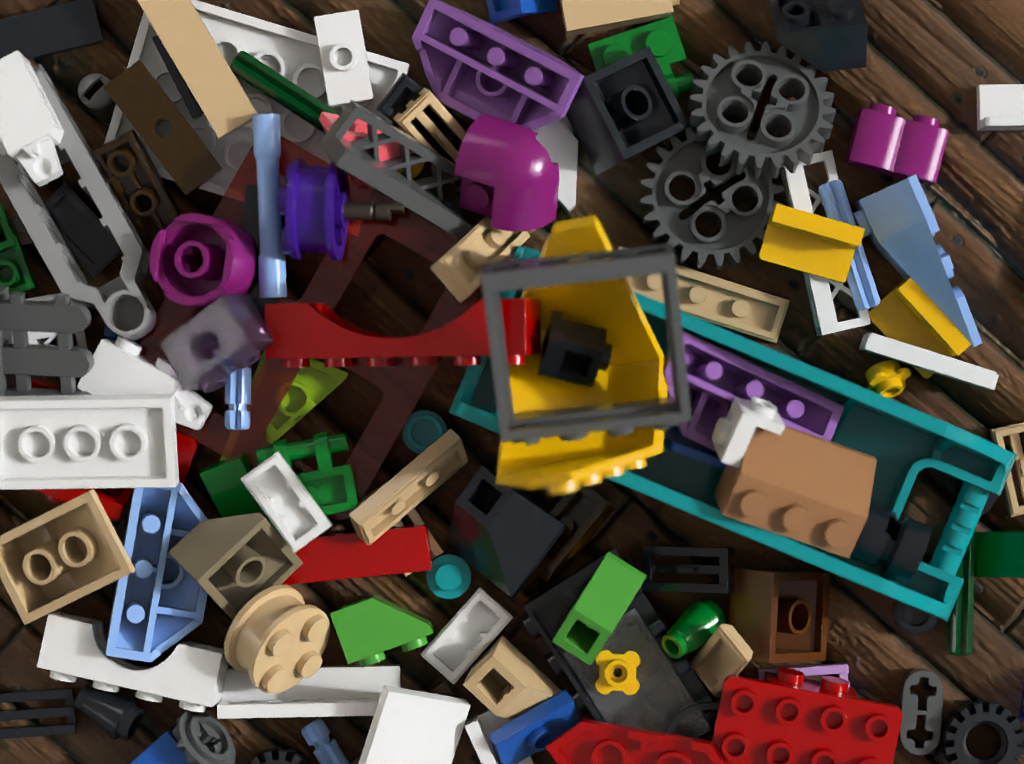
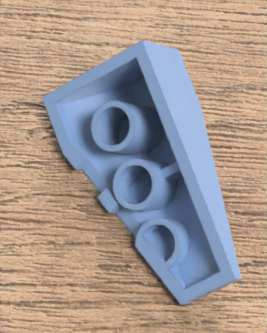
(903, 232)

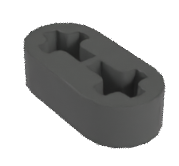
(930, 712)

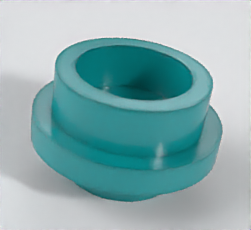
(423, 430)
(449, 576)

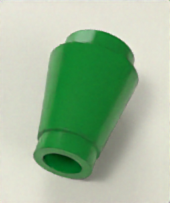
(693, 628)

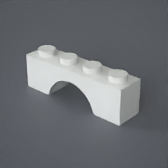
(77, 648)

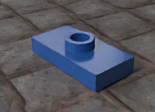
(534, 729)

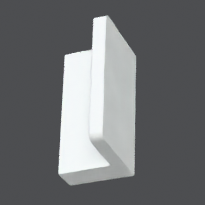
(1000, 107)

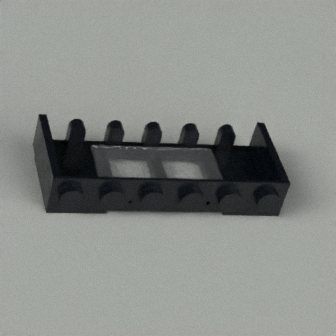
(665, 682)

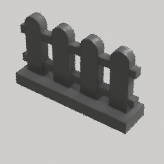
(25, 360)

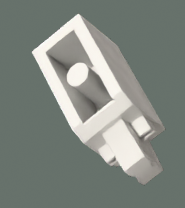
(28, 121)
(123, 370)

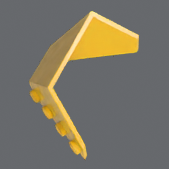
(632, 375)

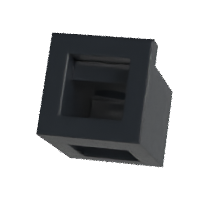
(573, 351)

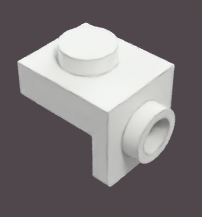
(735, 431)

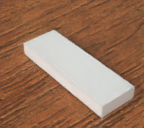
(929, 361)

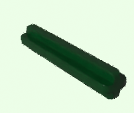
(279, 89)
(961, 618)

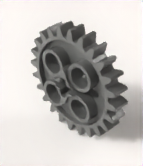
(721, 96)
(735, 228)

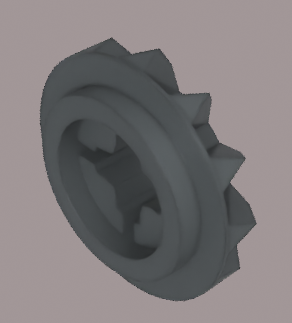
(199, 731)

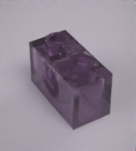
(232, 324)

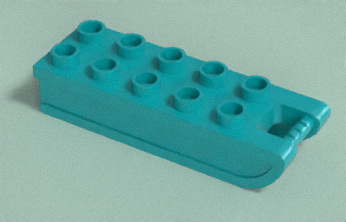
(870, 423)

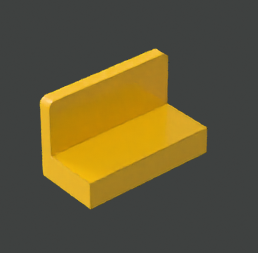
(810, 243)
(915, 319)

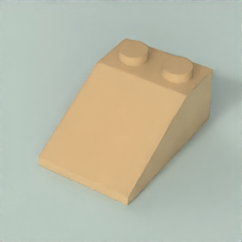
(61, 557)

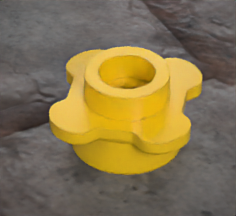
(887, 378)
(608, 663)

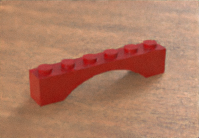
(318, 332)

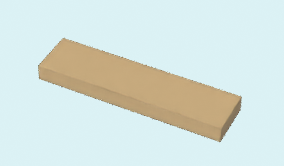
(200, 64)
(720, 302)

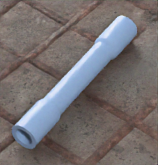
(267, 155)

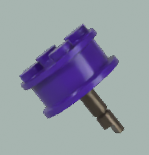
(320, 209)

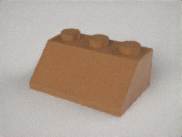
(800, 489)

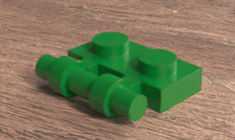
(663, 41)
(329, 486)

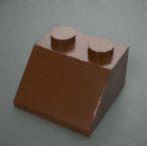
(781, 613)

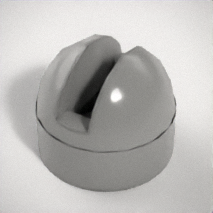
(101, 98)

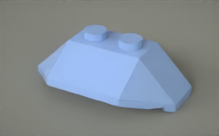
(160, 598)

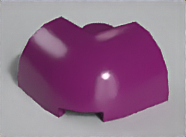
(507, 175)

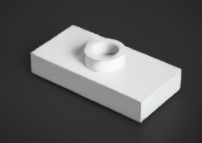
(343, 58)
(286, 502)
(466, 635)

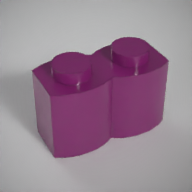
(897, 145)

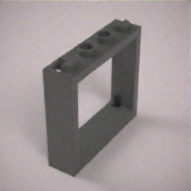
(575, 422)

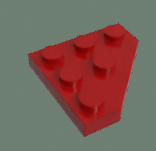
(619, 744)

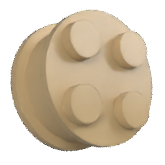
(277, 639)

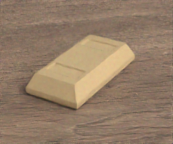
(720, 657)

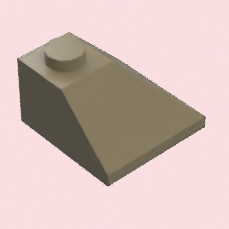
(235, 558)

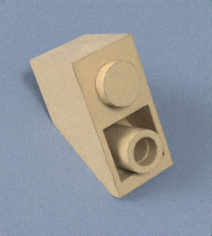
(508, 681)

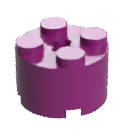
(203, 259)

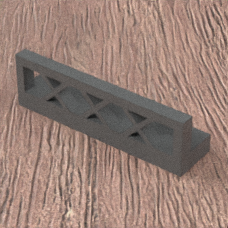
(384, 174)

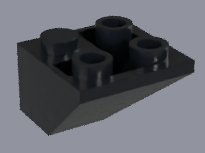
(822, 32)
(501, 531)

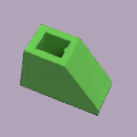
(599, 608)
(377, 625)

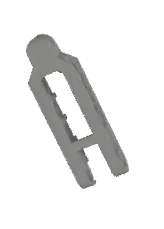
(123, 299)

